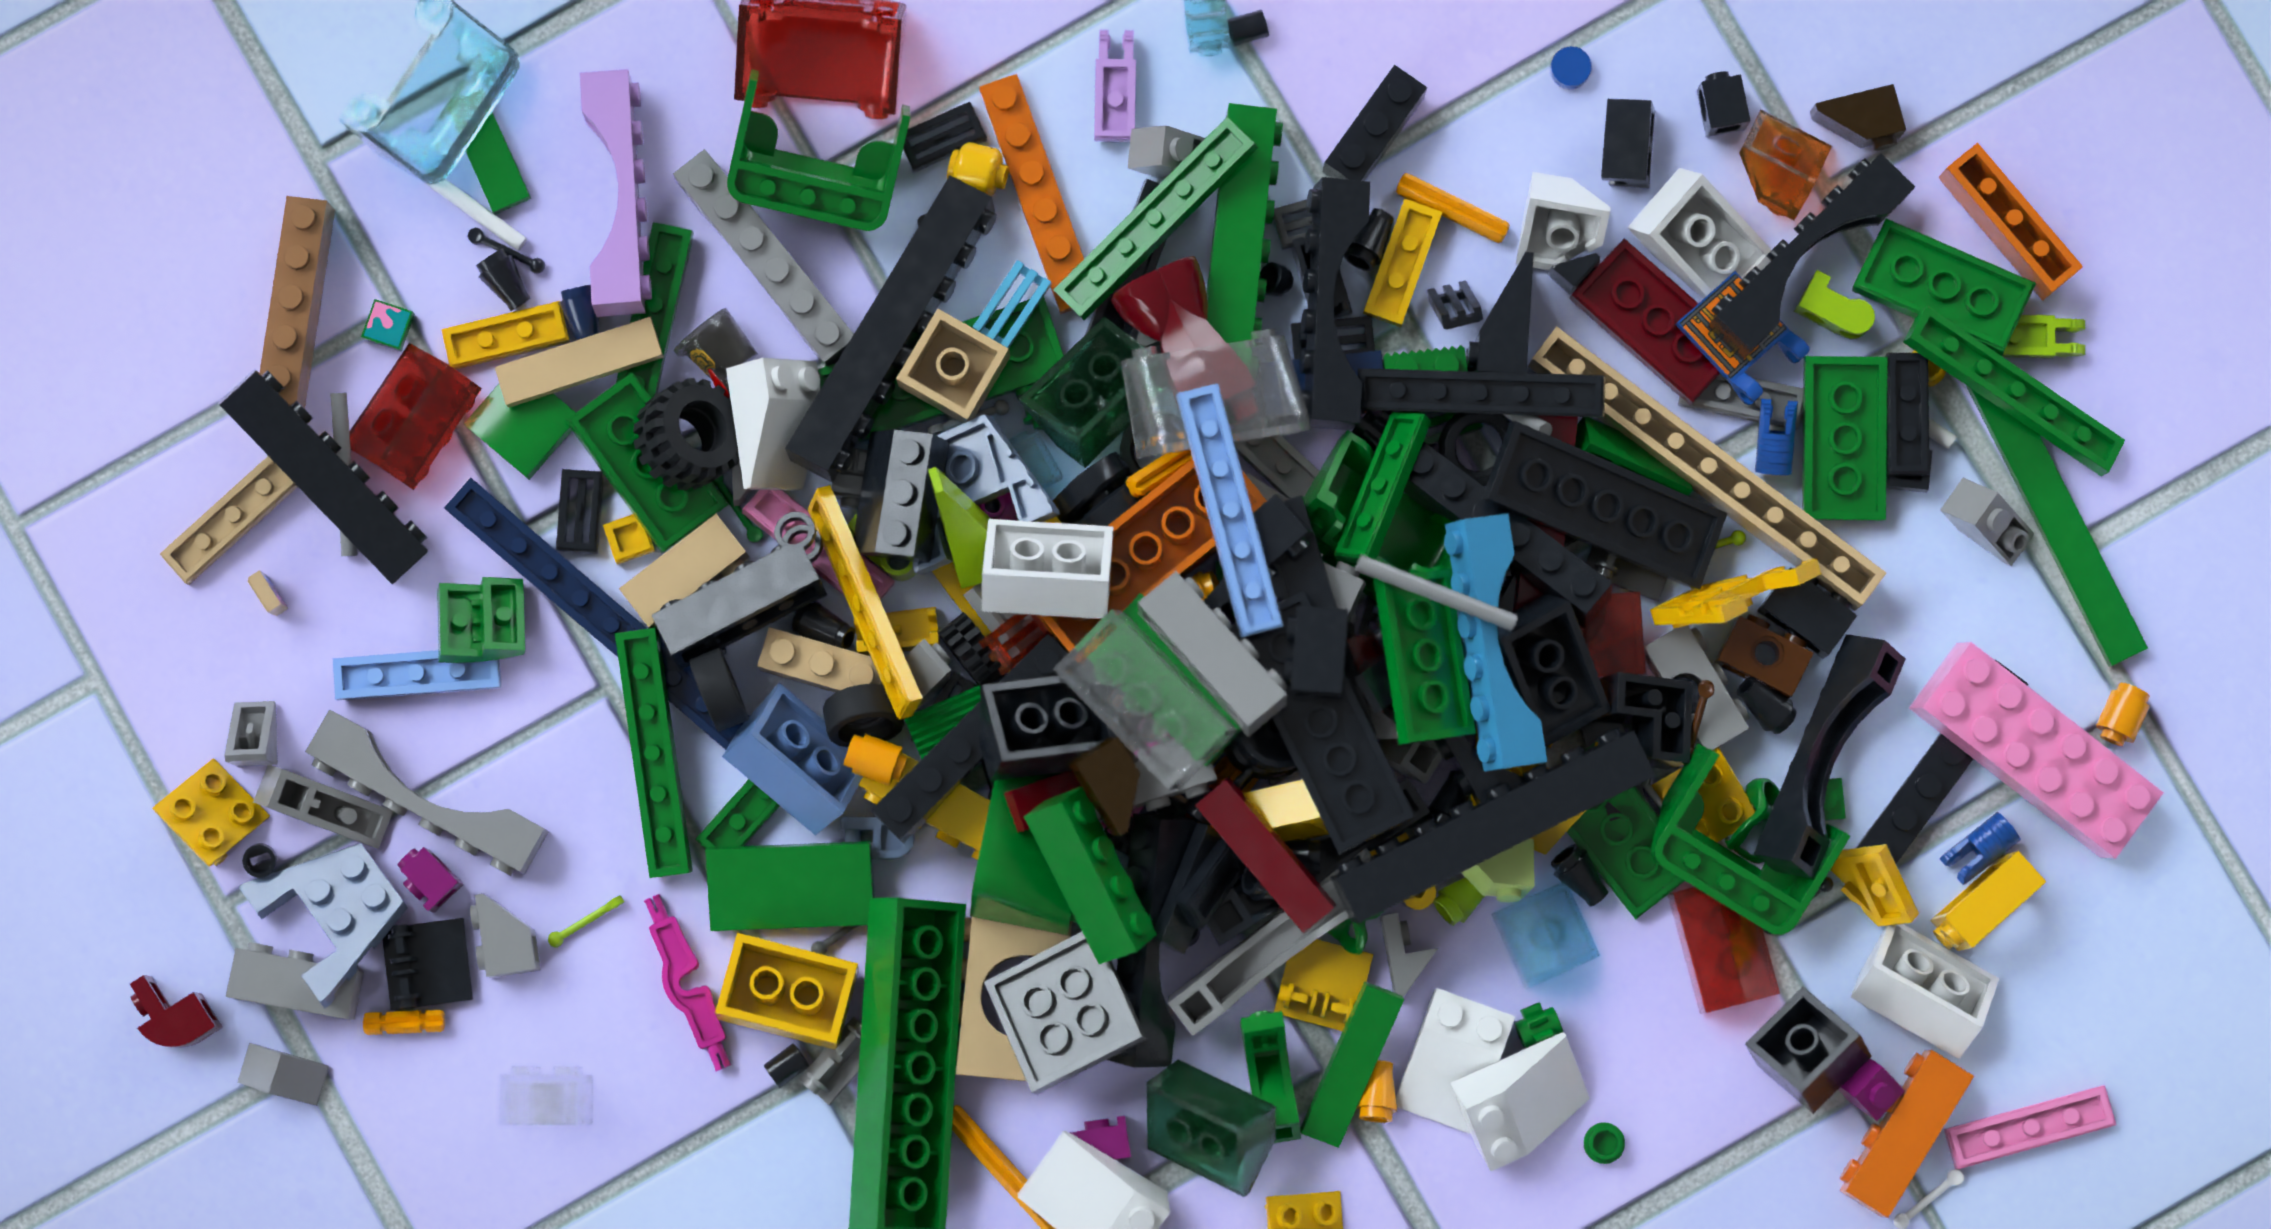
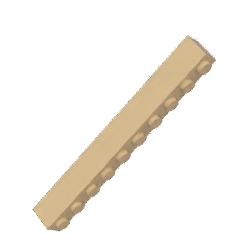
(1716, 474)

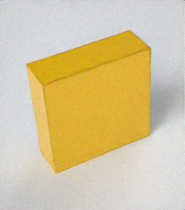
(628, 539)

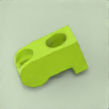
(1834, 311)

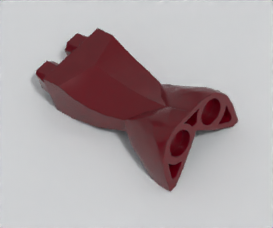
(1169, 306)

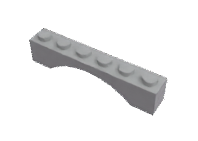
(765, 258)
(353, 751)
(1250, 962)

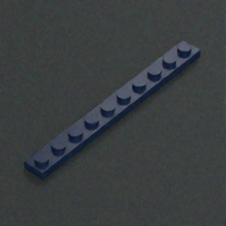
(572, 592)

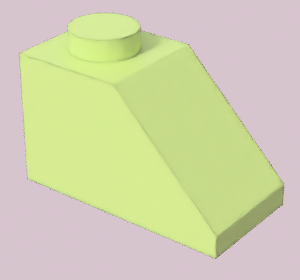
(1507, 874)

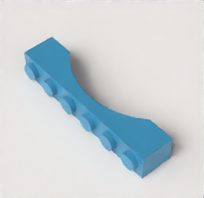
(1505, 725)

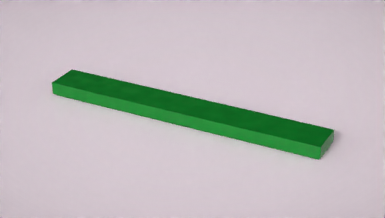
(2064, 533)

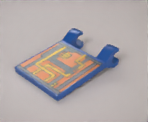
(1730, 366)

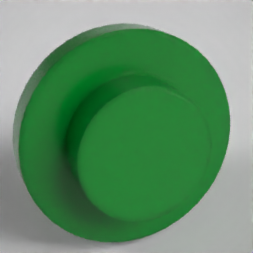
(1604, 1143)

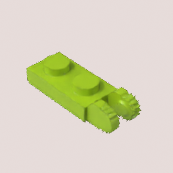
(2037, 337)

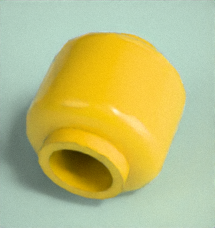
(979, 167)

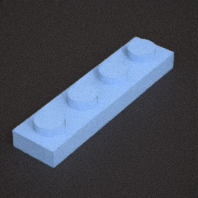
(409, 675)

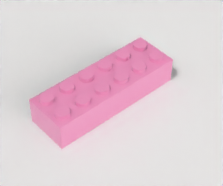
(2036, 750)

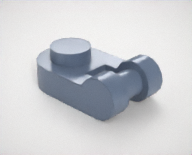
(885, 843)

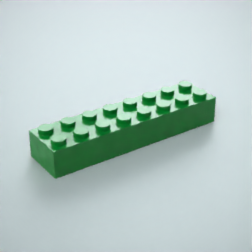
(907, 1064)

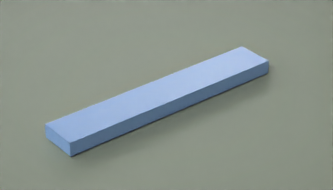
(1229, 510)

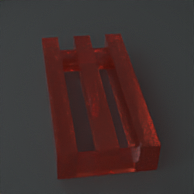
(999, 650)

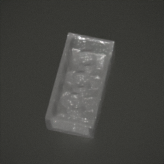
(1145, 699)

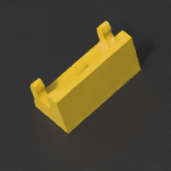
(909, 627)

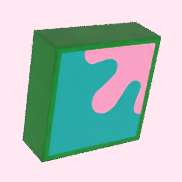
(388, 325)

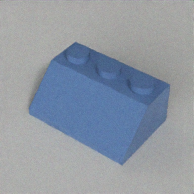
(793, 760)

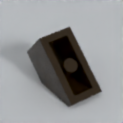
(1863, 117)
(1109, 781)

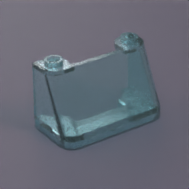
(439, 96)

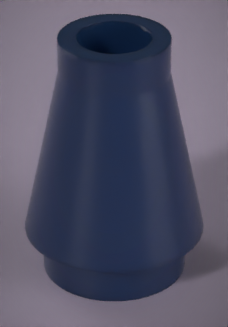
(579, 312)

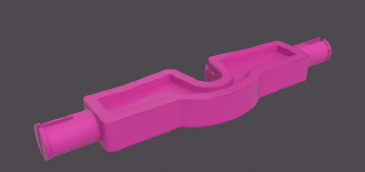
(695, 1003)

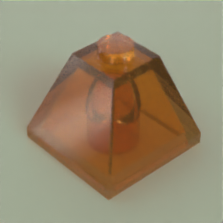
(1782, 163)

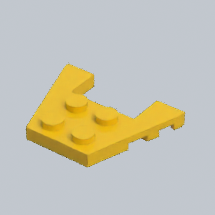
(1728, 597)

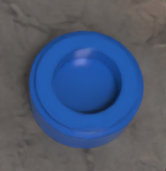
(1570, 67)

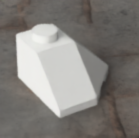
(1560, 220)

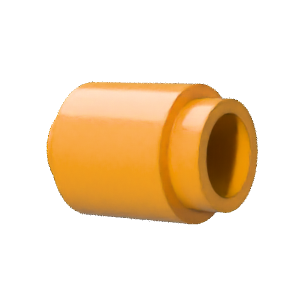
(2123, 714)
(875, 759)

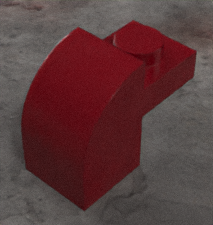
(175, 1025)

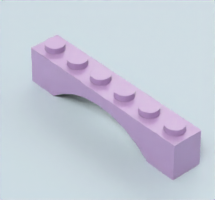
(618, 269)

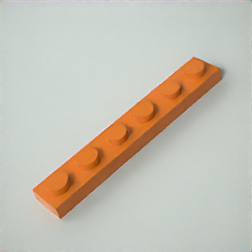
(1032, 180)

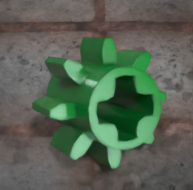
(1537, 1025)

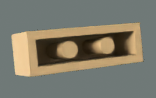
(698, 558)
(815, 662)

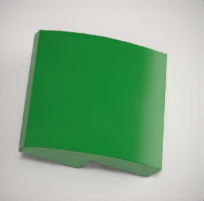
(522, 433)
(481, 620)

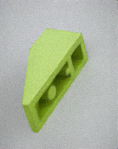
(964, 528)

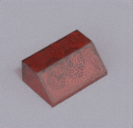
(412, 415)
(1722, 952)

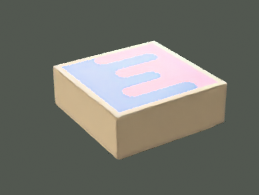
(267, 593)

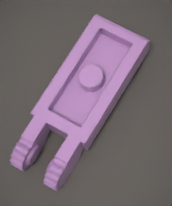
(1115, 91)

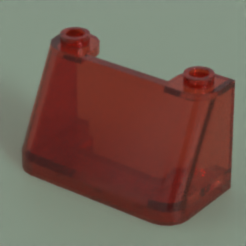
(822, 51)

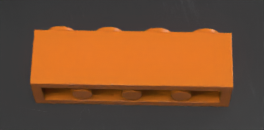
(2010, 221)
(1905, 1133)

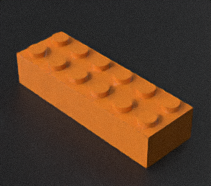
(1151, 542)

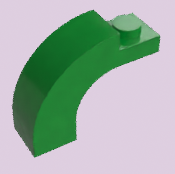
(1270, 1070)

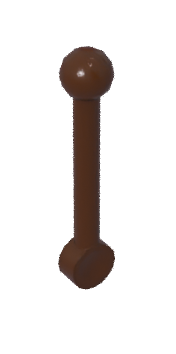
(1705, 690)

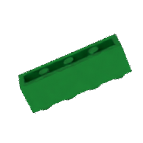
(1090, 875)

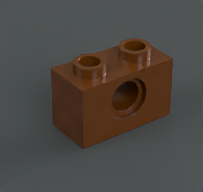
(1739, 657)

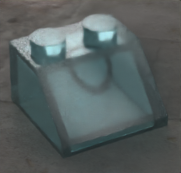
(1545, 935)

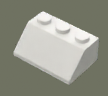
(1047, 569)
(1925, 989)

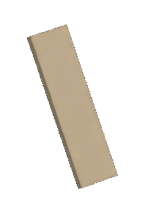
(579, 362)
(228, 520)

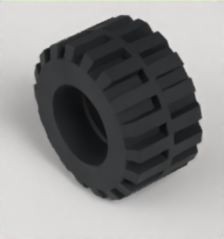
(666, 448)

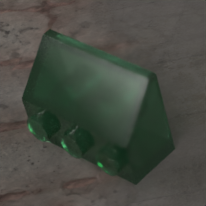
(1084, 394)
(1209, 1126)

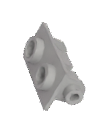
(836, 1067)

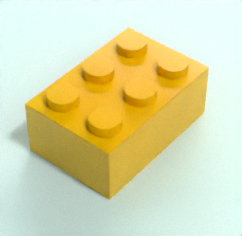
(787, 991)

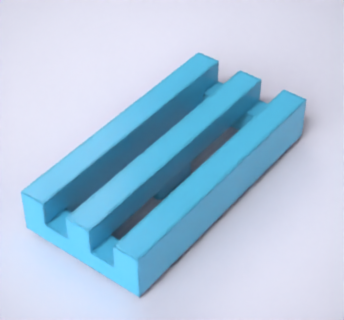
(1030, 277)

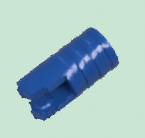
(1775, 447)
(1987, 841)

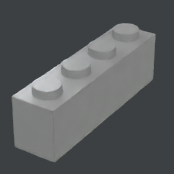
(1213, 653)

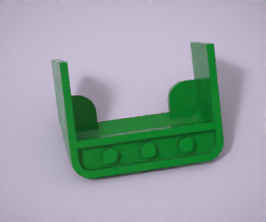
(811, 186)
(1760, 895)

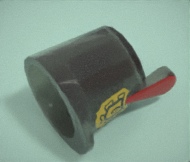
(717, 346)

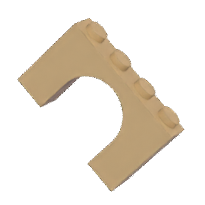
(981, 1047)

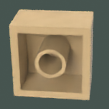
(953, 367)

